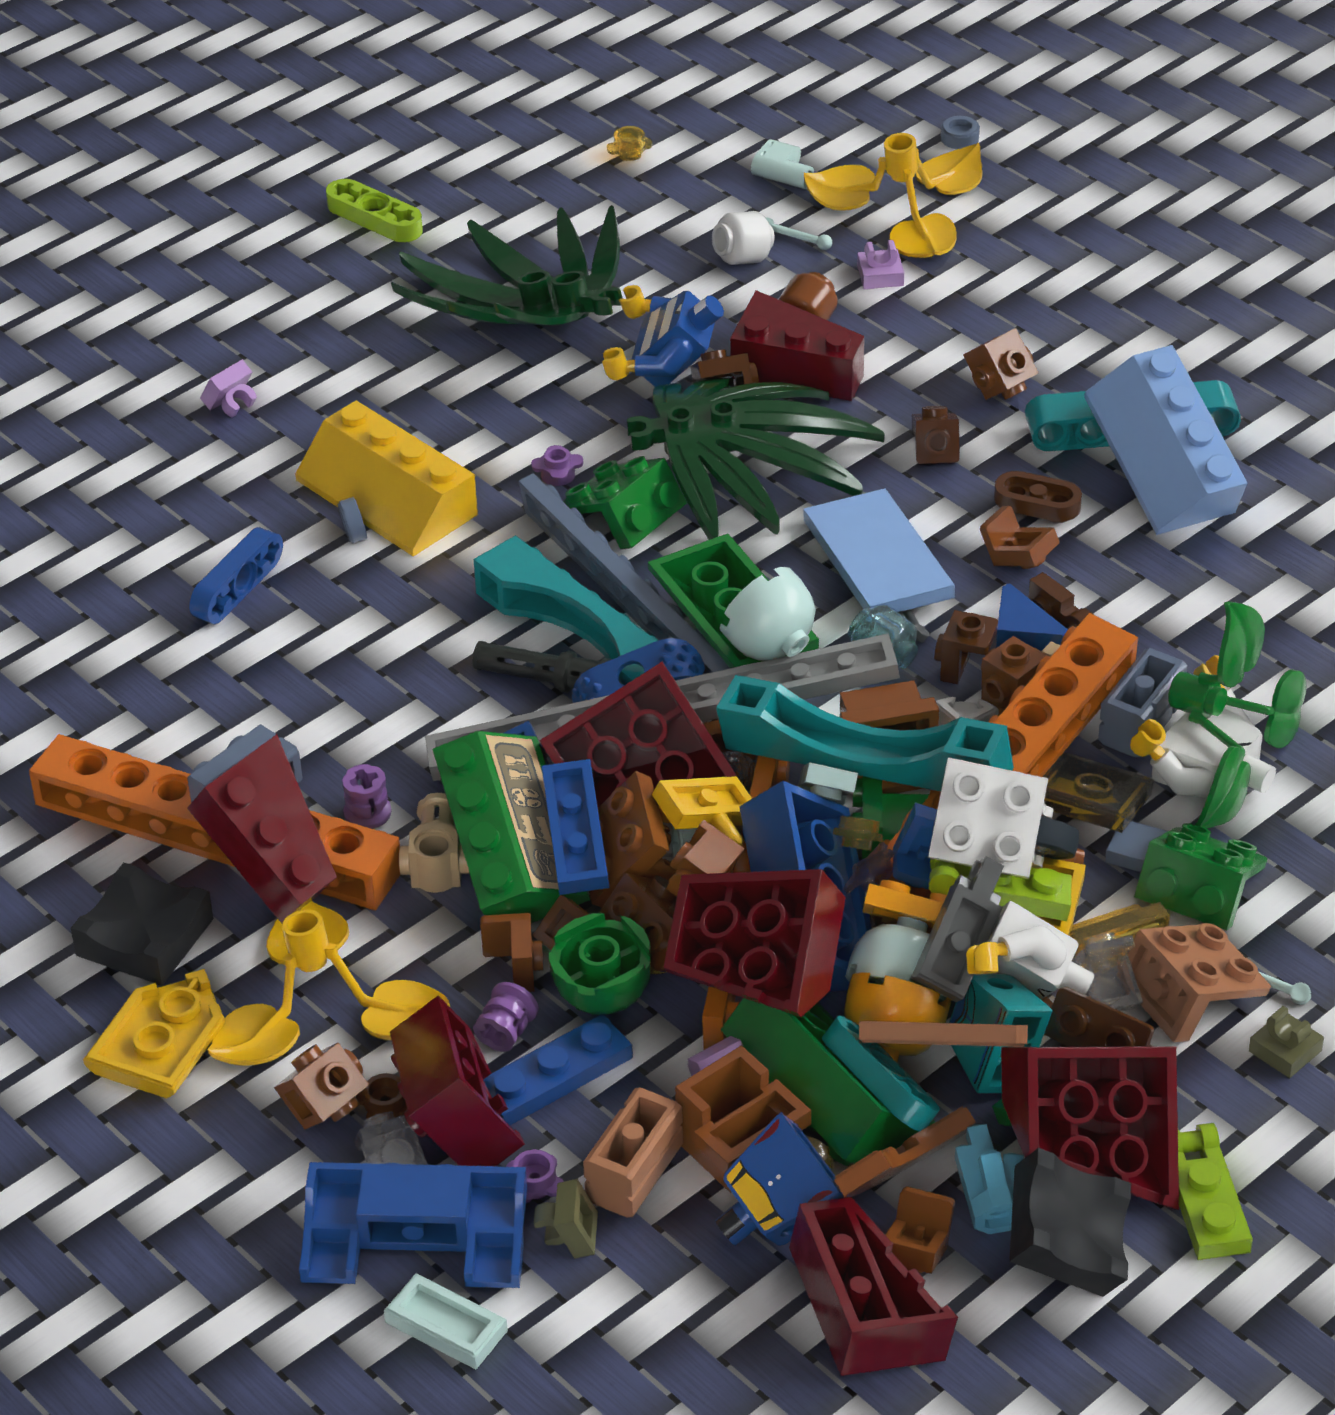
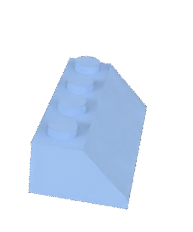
(1166, 441)

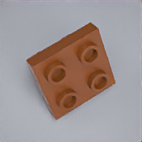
(632, 835)

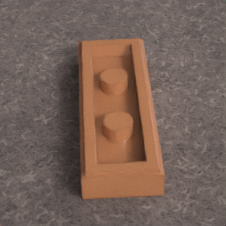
(943, 1033)

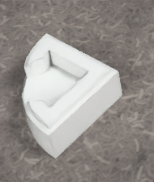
(951, 710)

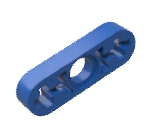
(236, 575)

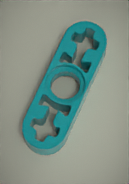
(881, 1075)

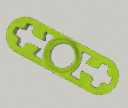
(393, 219)

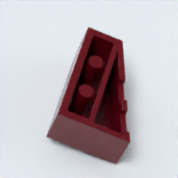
(799, 347)
(266, 829)
(446, 1088)
(863, 1295)

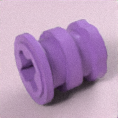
(368, 795)
(505, 1016)

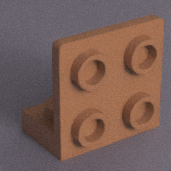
(1185, 970)

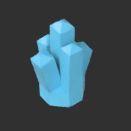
(986, 1180)

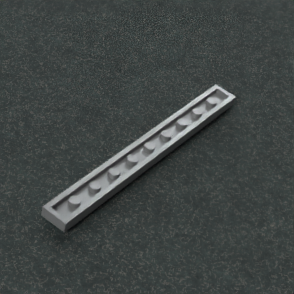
(805, 674)

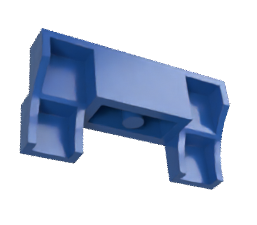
(414, 1209)

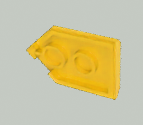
(158, 1035)

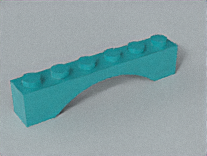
(528, 585)
(777, 724)

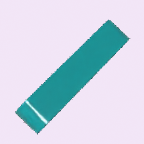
(1068, 423)

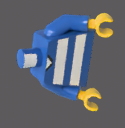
(668, 337)

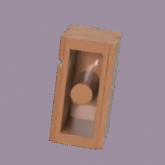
(633, 1152)

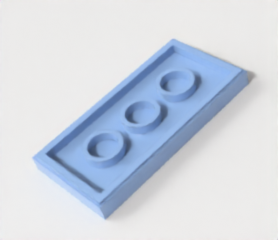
(878, 552)

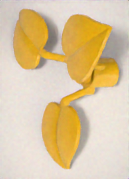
(950, 173)
(306, 941)

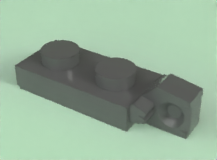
(962, 922)

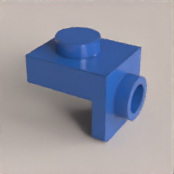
(913, 846)

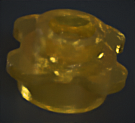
(629, 143)

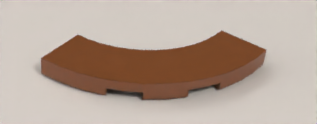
(889, 1162)

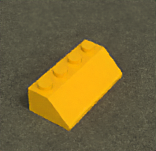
(397, 480)

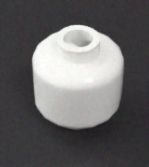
(743, 237)

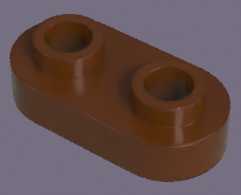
(1038, 496)

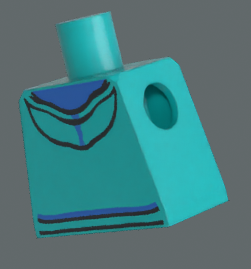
(996, 1001)

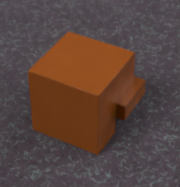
(892, 708)
(730, 1107)

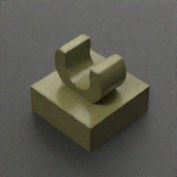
(1286, 1043)
(569, 1220)

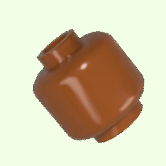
(812, 294)

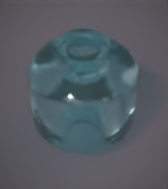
(882, 621)

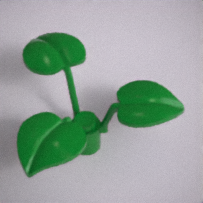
(1205, 697)

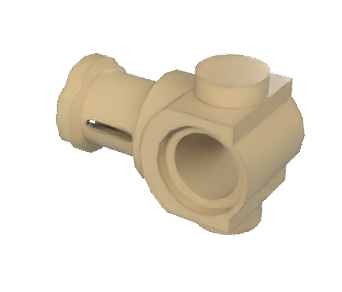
(434, 848)

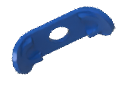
(603, 680)

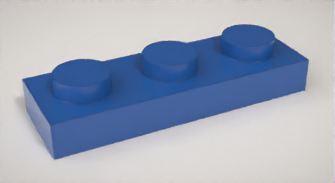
(575, 827)
(559, 1067)

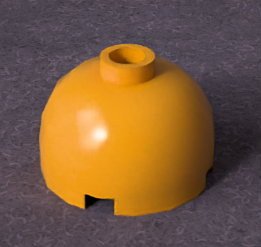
(894, 1002)

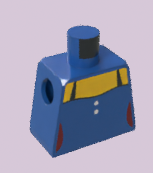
(772, 1181)

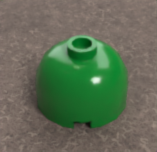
(601, 963)

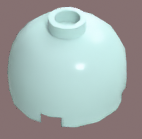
(771, 617)
(890, 951)

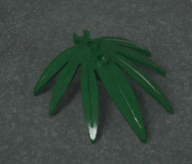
(539, 296)
(710, 425)

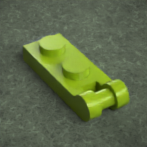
(1043, 893)
(1209, 1197)

